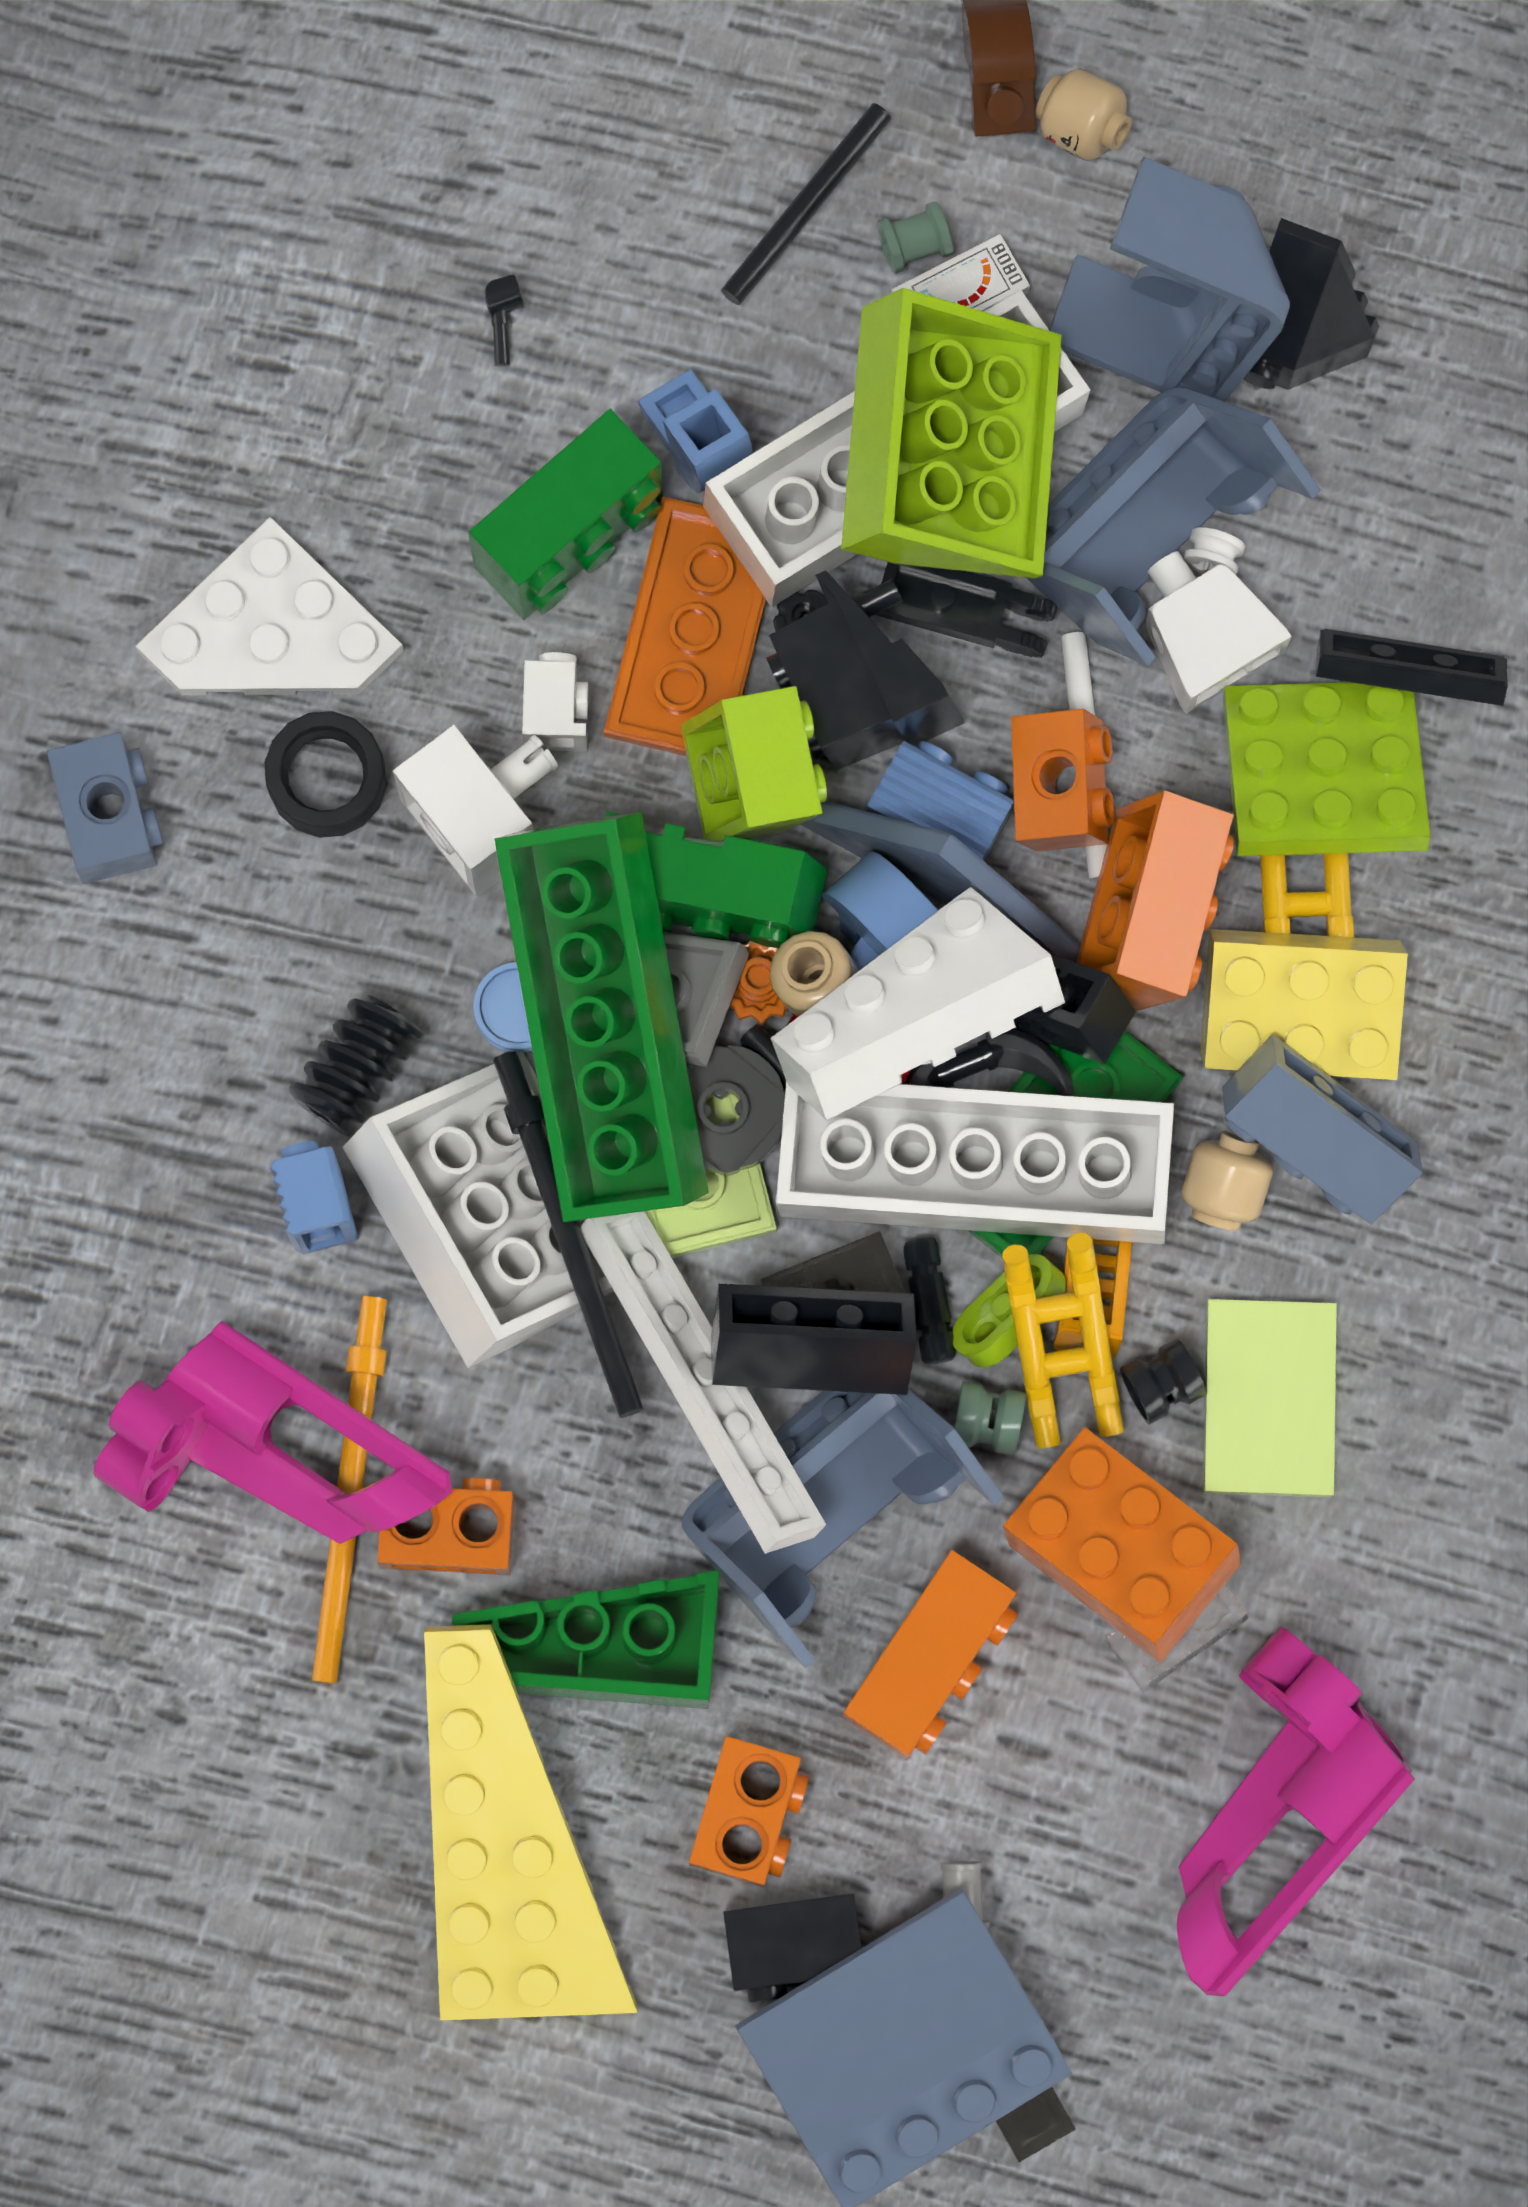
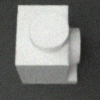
(554, 702)

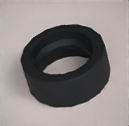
(316, 727)

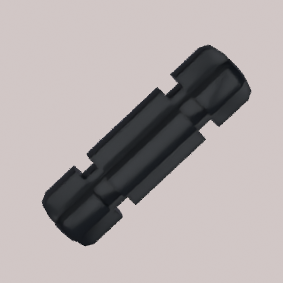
(930, 1300)

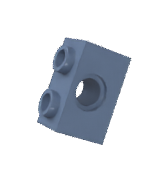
(84, 775)

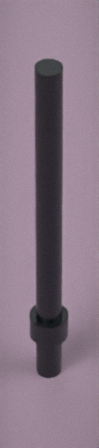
(527, 1119)

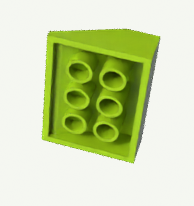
(951, 437)

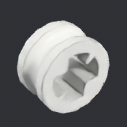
(1211, 549)

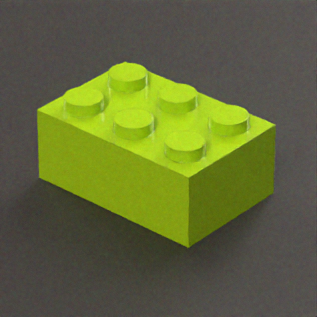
(754, 765)

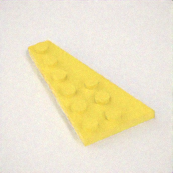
(508, 1878)

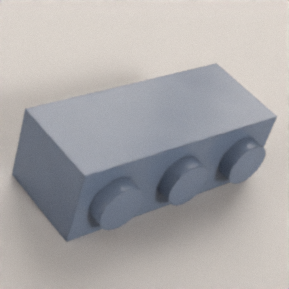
(1320, 1131)

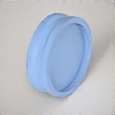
(501, 1010)

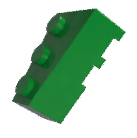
(734, 886)

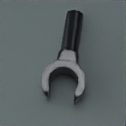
(501, 297)

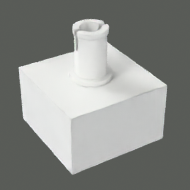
(467, 803)

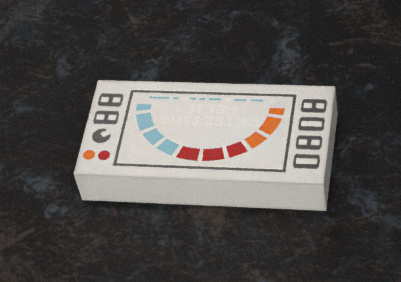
(974, 277)

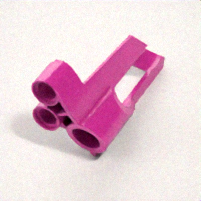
(220, 1415)
(1327, 1766)

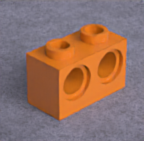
(445, 1546)
(731, 1808)

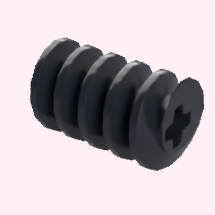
(354, 1062)

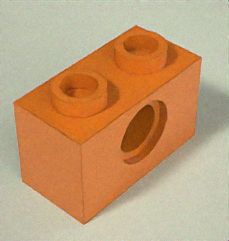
(1040, 750)

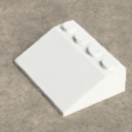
(468, 1213)

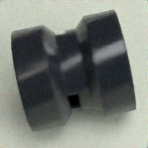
(1163, 1381)

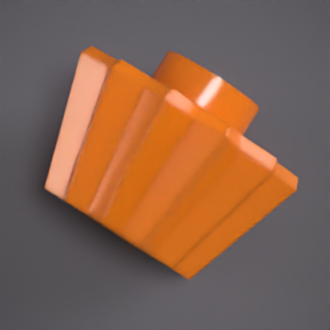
(754, 992)

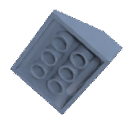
(903, 2049)

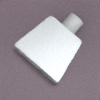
(1209, 630)

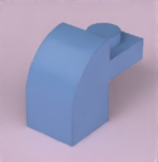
(696, 429)
(877, 903)

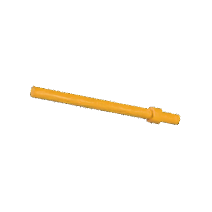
(366, 1364)

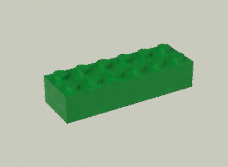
(602, 1017)

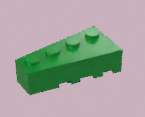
(612, 1644)

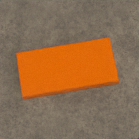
(687, 631)

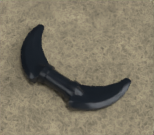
(1009, 1050)

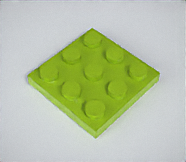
(1325, 769)

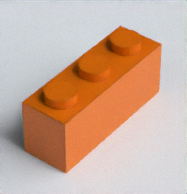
(932, 1657)

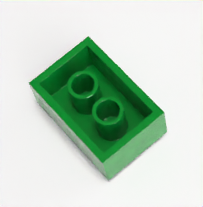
(568, 516)

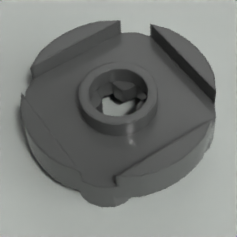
(760, 1106)

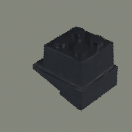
(856, 680)

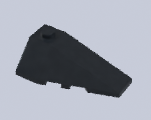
(1325, 313)

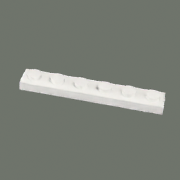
(721, 1415)

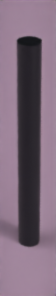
(806, 204)

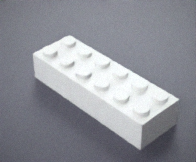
(789, 497)
(981, 1163)

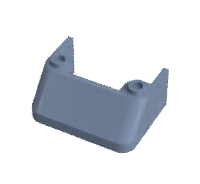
(1199, 305)
(1145, 498)
(853, 1461)

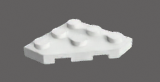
(269, 627)

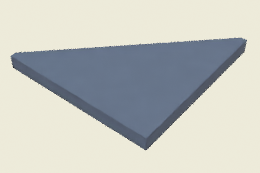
(939, 867)

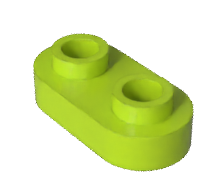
(986, 1327)

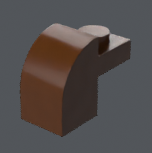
(1000, 65)

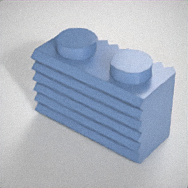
(932, 794)
(313, 1197)

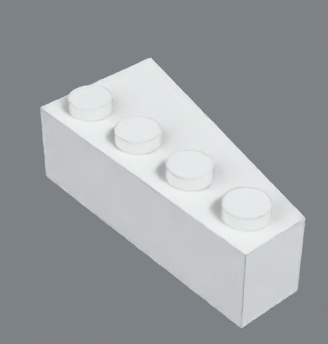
(916, 1003)

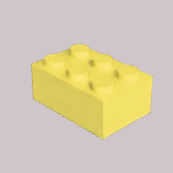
(1316, 993)

